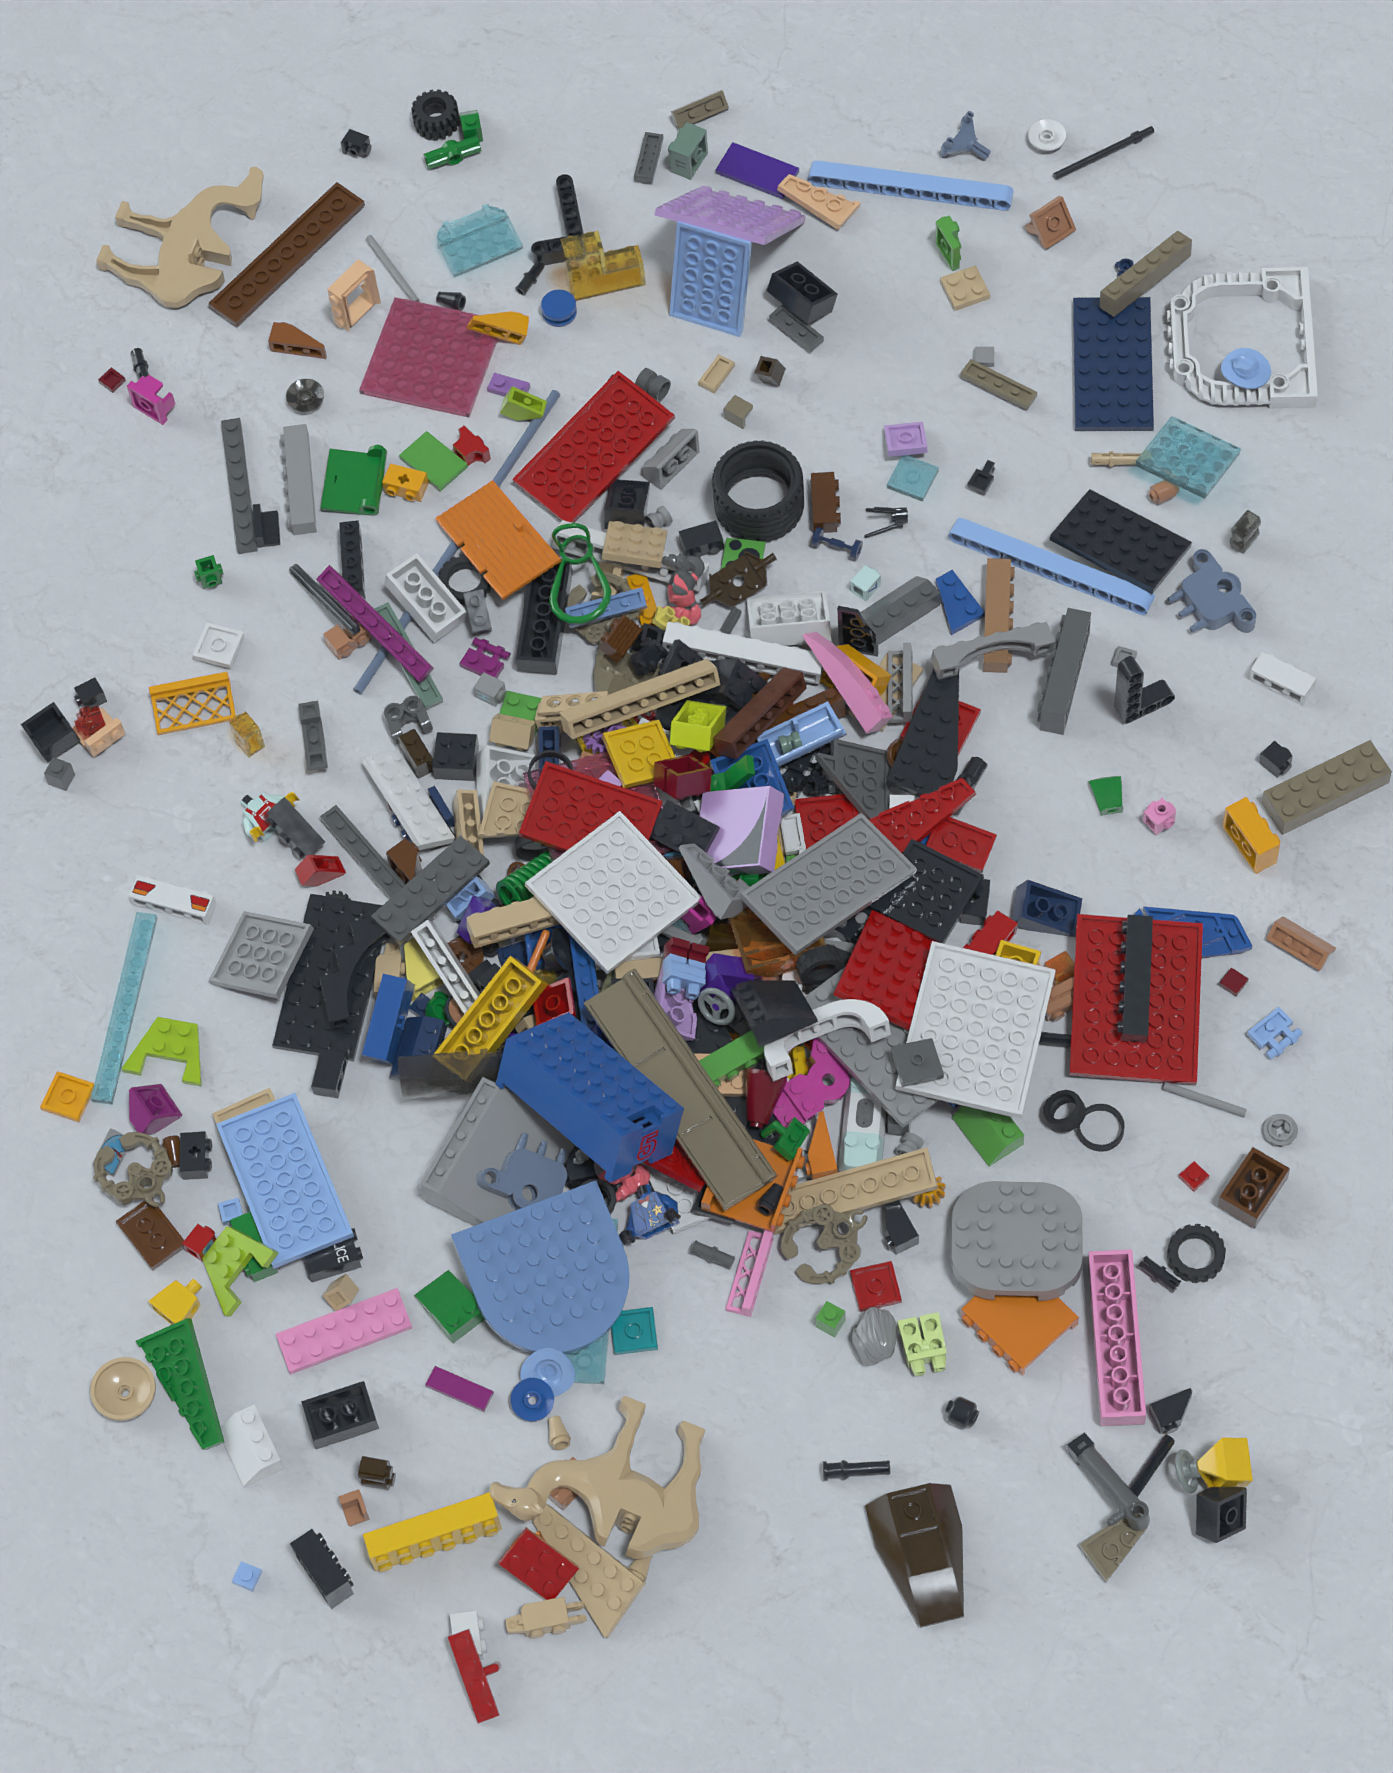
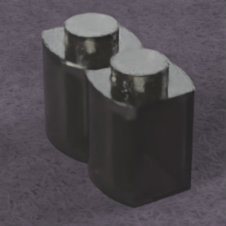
(1245, 532)

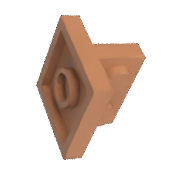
(1051, 222)

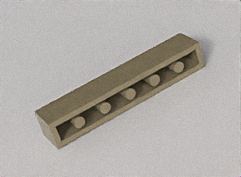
(1145, 273)

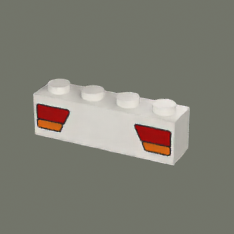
(172, 899)

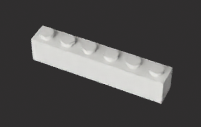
(446, 964)

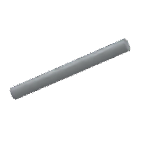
(1204, 1099)

